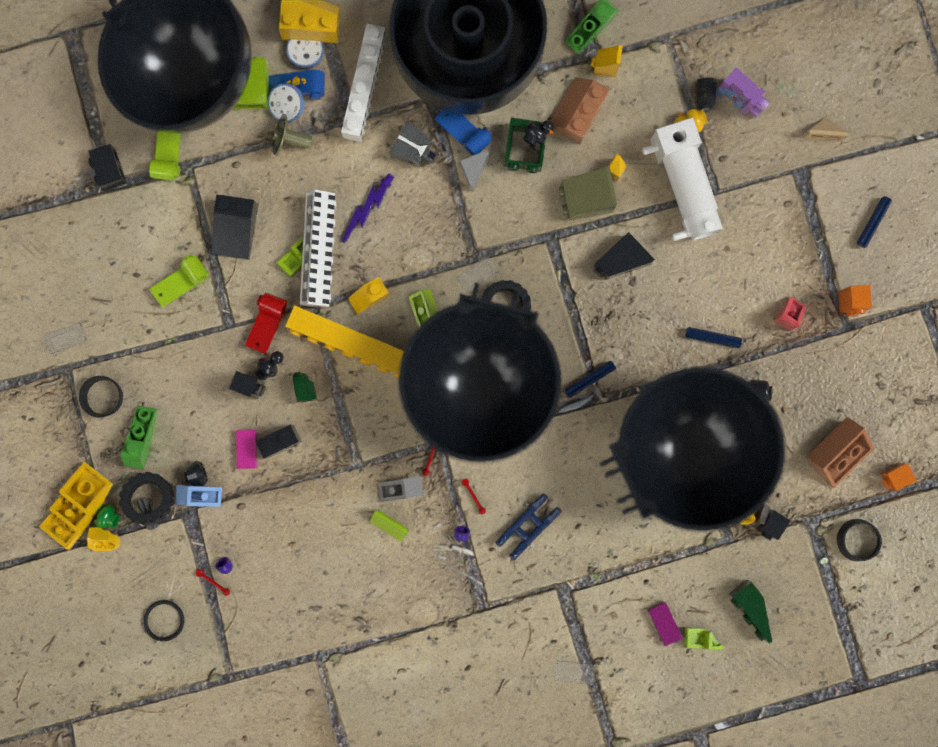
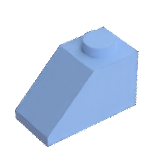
(198, 495)

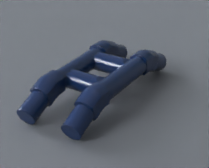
(540, 526)

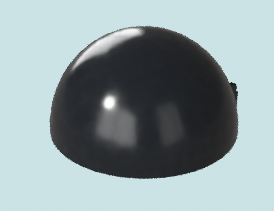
(174, 62)
(480, 379)
(699, 450)

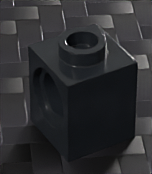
(774, 525)

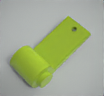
(166, 158)
(187, 277)

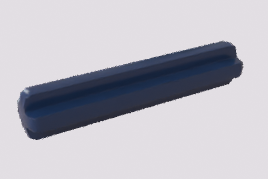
(874, 222)
(713, 337)
(590, 379)

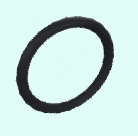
(162, 639)

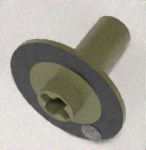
(281, 134)

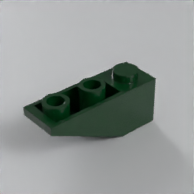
(753, 606)

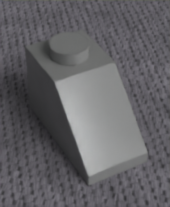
(400, 489)

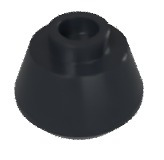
(196, 474)

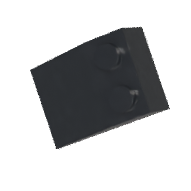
(233, 226)

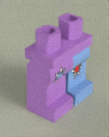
(743, 93)

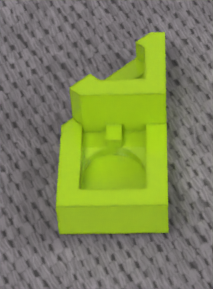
(700, 639)

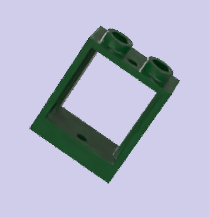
(519, 126)

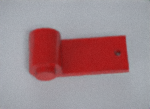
(267, 322)

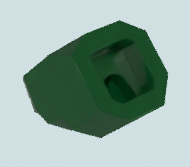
(303, 388)

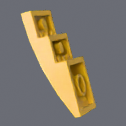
(76, 505)

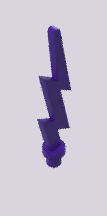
(373, 196)

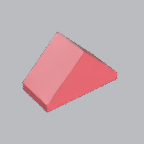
(791, 314)

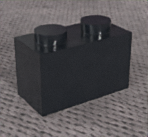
(106, 167)
(247, 385)
(278, 441)

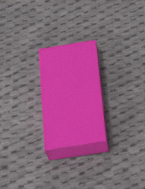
(246, 449)

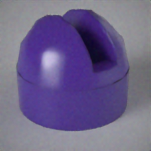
(462, 533)
(224, 565)

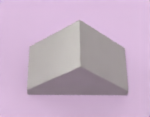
(473, 167)

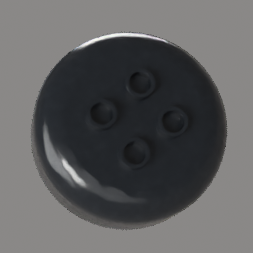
(468, 52)

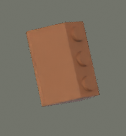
(579, 108)
(840, 451)

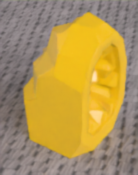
(102, 539)

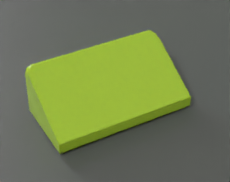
(422, 305)
(389, 525)

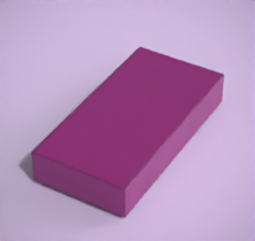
(665, 624)

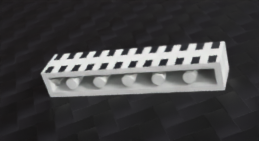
(364, 83)
(317, 249)

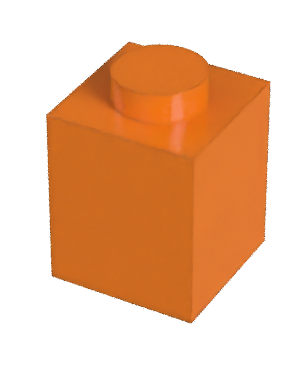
(898, 477)

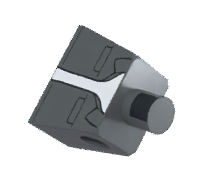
(412, 146)

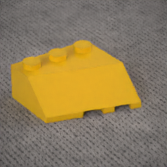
(309, 20)

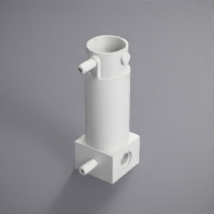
(678, 150)

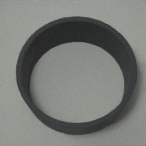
(84, 392)
(841, 539)

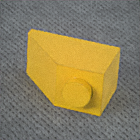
(607, 61)
(369, 295)

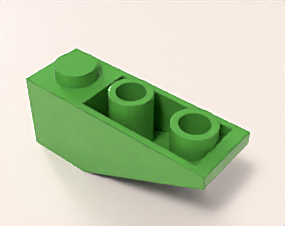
(592, 25)
(139, 438)

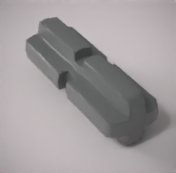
(145, 508)

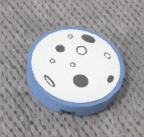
(305, 53)
(286, 100)

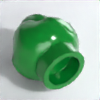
(107, 517)

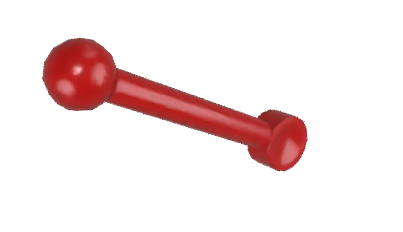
(426, 472)
(465, 482)
(200, 573)

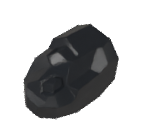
(705, 93)

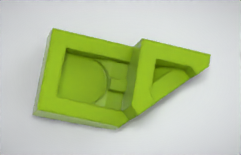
(293, 259)

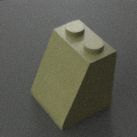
(588, 194)

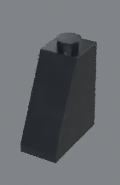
(623, 258)

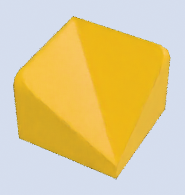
(617, 167)

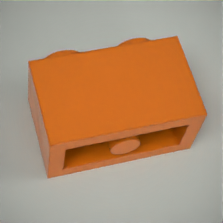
(855, 300)

